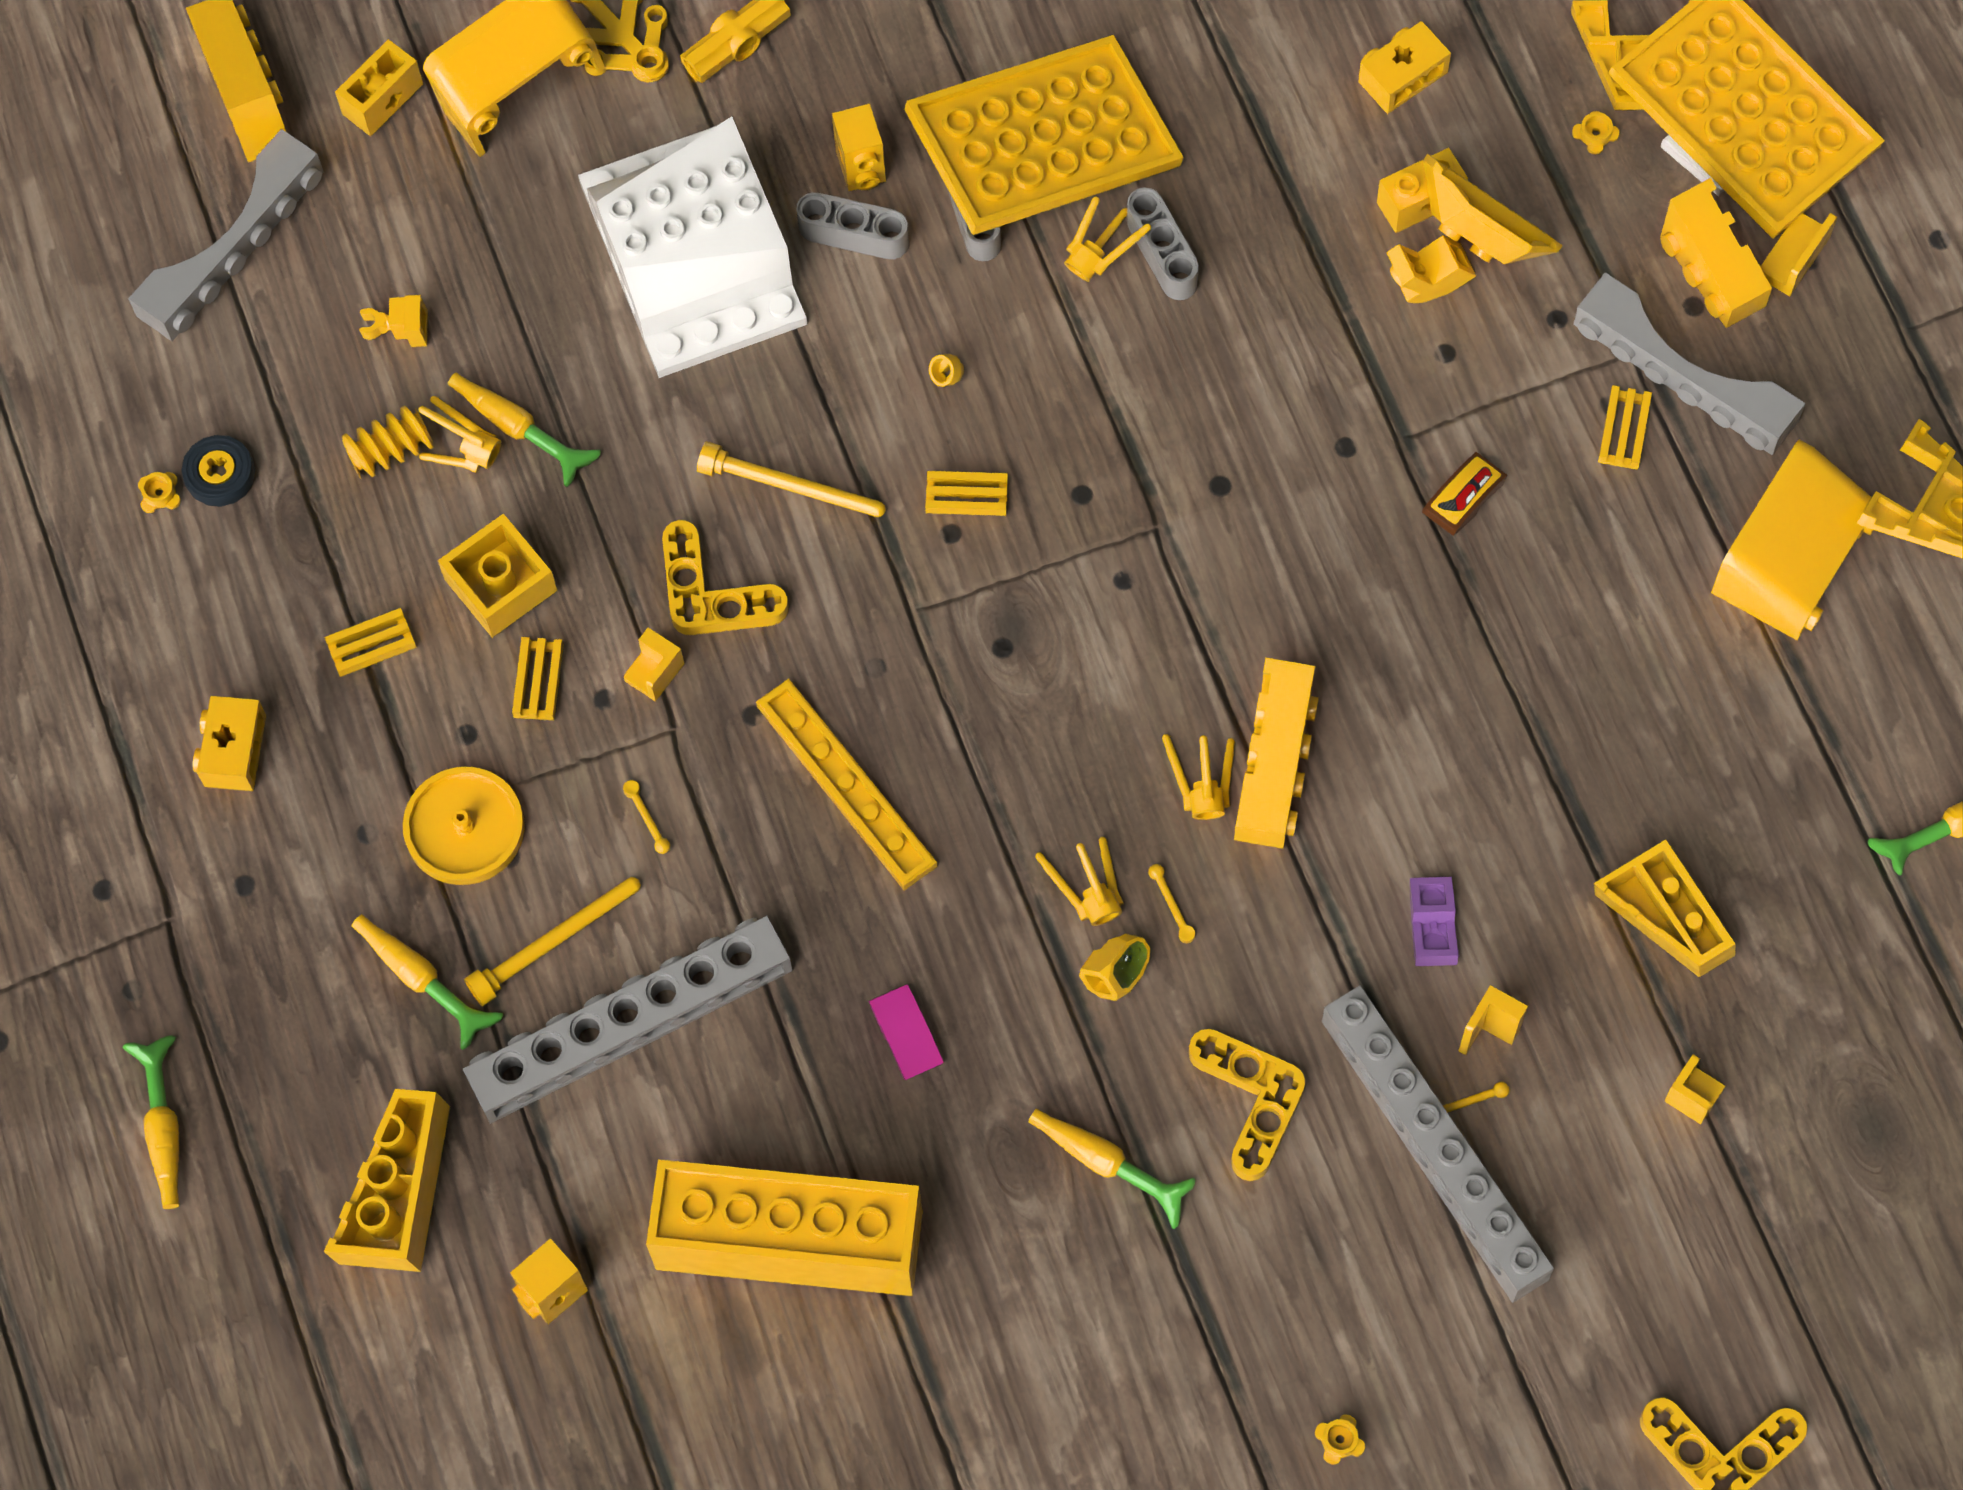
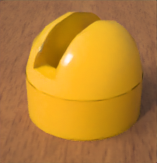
(943, 363)

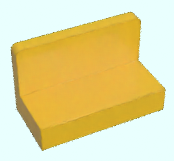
(1796, 252)
(1497, 1015)

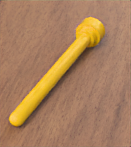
(715, 460)
(486, 983)

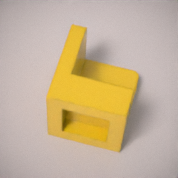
(655, 665)
(1694, 1091)

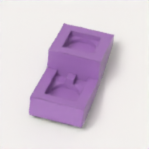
(1433, 921)

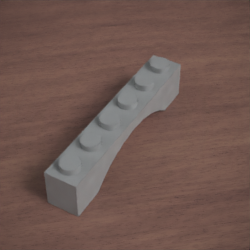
(178, 292)
(1753, 409)

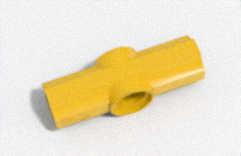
(733, 37)

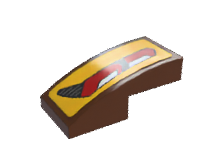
(1464, 493)

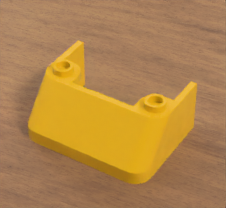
(502, 55)

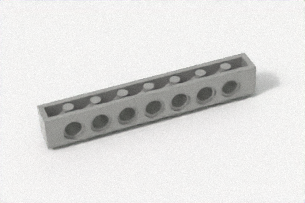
(619, 1039)
(1437, 1144)

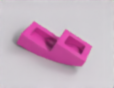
(906, 1031)

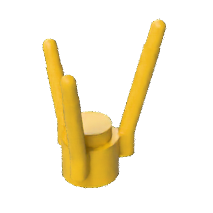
(1087, 257)
(478, 445)
(1206, 798)
(1099, 903)

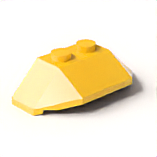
(1482, 219)

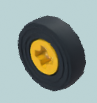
(218, 489)

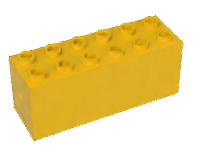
(785, 1227)

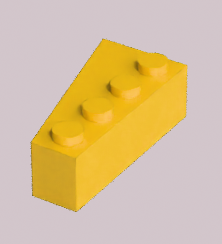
(238, 72)
(1275, 754)
(396, 1187)

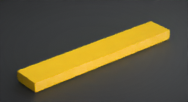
(846, 784)

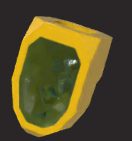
(1116, 966)

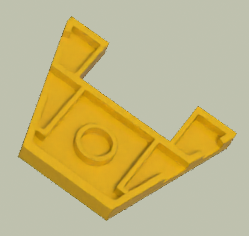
(1604, 49)
(1939, 514)

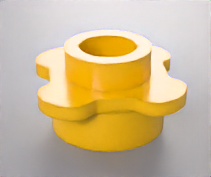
(1596, 122)
(158, 481)
(1340, 1427)

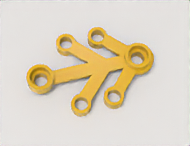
(621, 33)

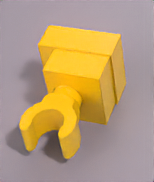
(406, 320)

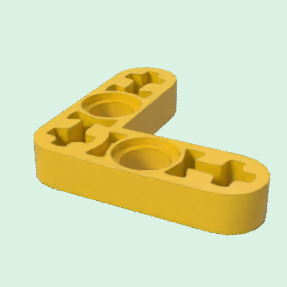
(707, 603)
(1261, 1084)
(1713, 1462)

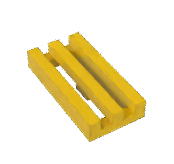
(1629, 397)
(960, 479)
(364, 629)
(540, 646)

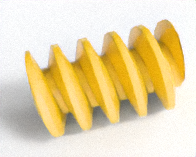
(387, 441)

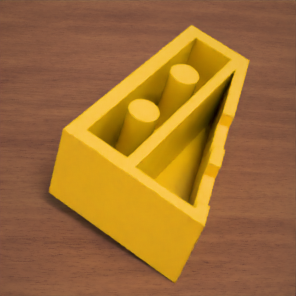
(1712, 257)
(1668, 908)

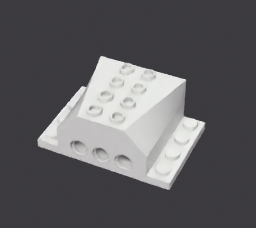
(695, 248)

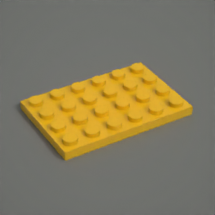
(1746, 109)
(1043, 134)

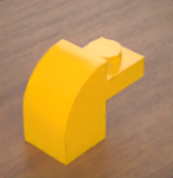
(1431, 271)

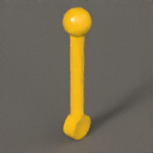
(632, 790)
(1186, 932)
(1499, 1090)

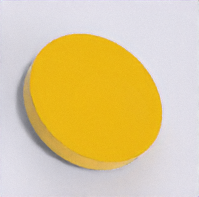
(463, 825)

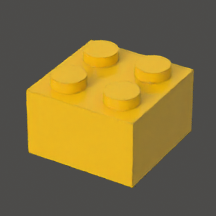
(497, 575)

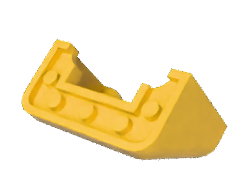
(1793, 542)

